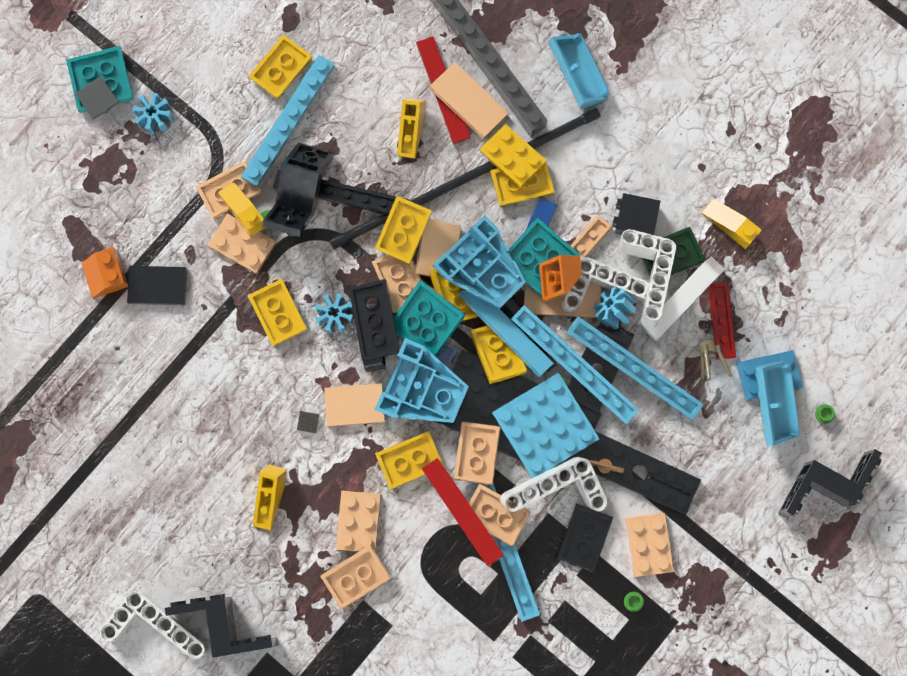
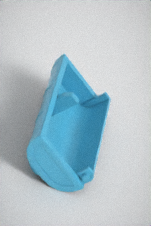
(579, 70)
(777, 402)

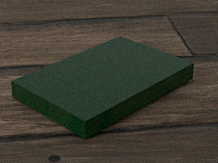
(686, 254)

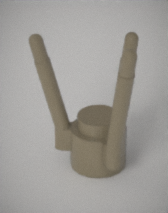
(708, 351)

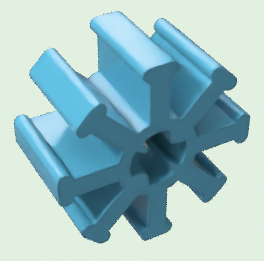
(156, 118)
(614, 308)
(330, 318)

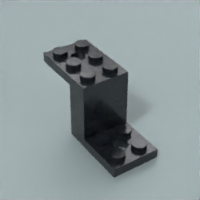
(298, 189)
(830, 483)
(221, 625)

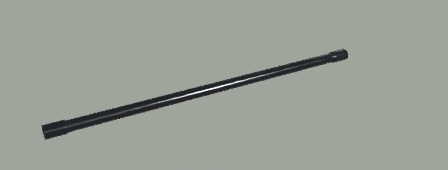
(584, 119)

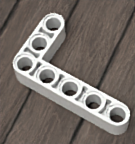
(660, 258)
(593, 277)
(685, 296)
(556, 483)
(156, 622)

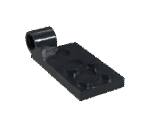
(622, 338)
(374, 354)

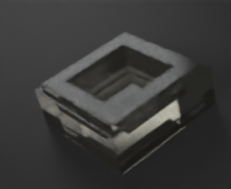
(308, 422)

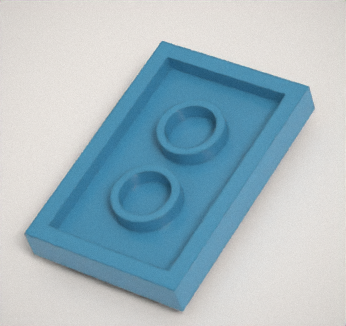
(747, 372)

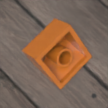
(104, 272)

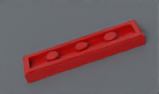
(722, 319)

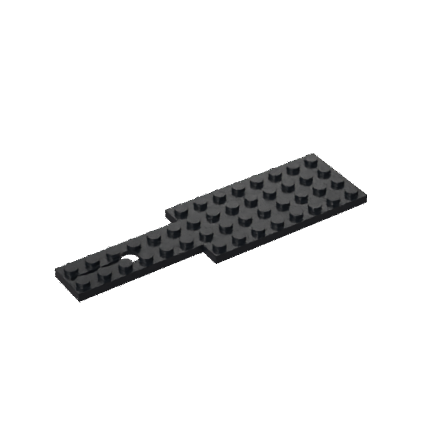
(485, 398)

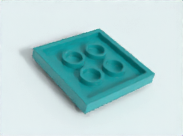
(105, 64)
(537, 246)
(427, 318)

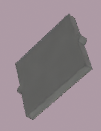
(97, 98)

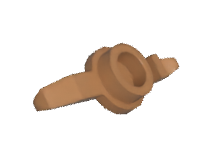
(606, 466)

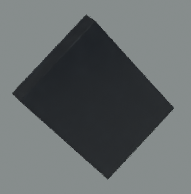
(157, 285)
(584, 538)

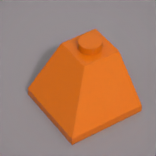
(559, 275)

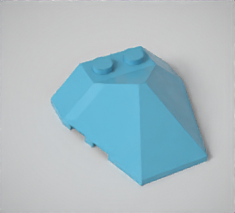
(482, 265)
(422, 387)

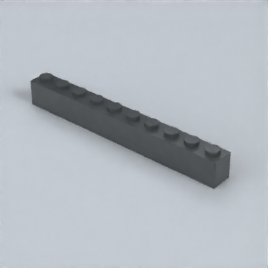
(492, 65)

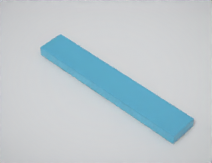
(508, 333)

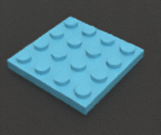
(545, 426)

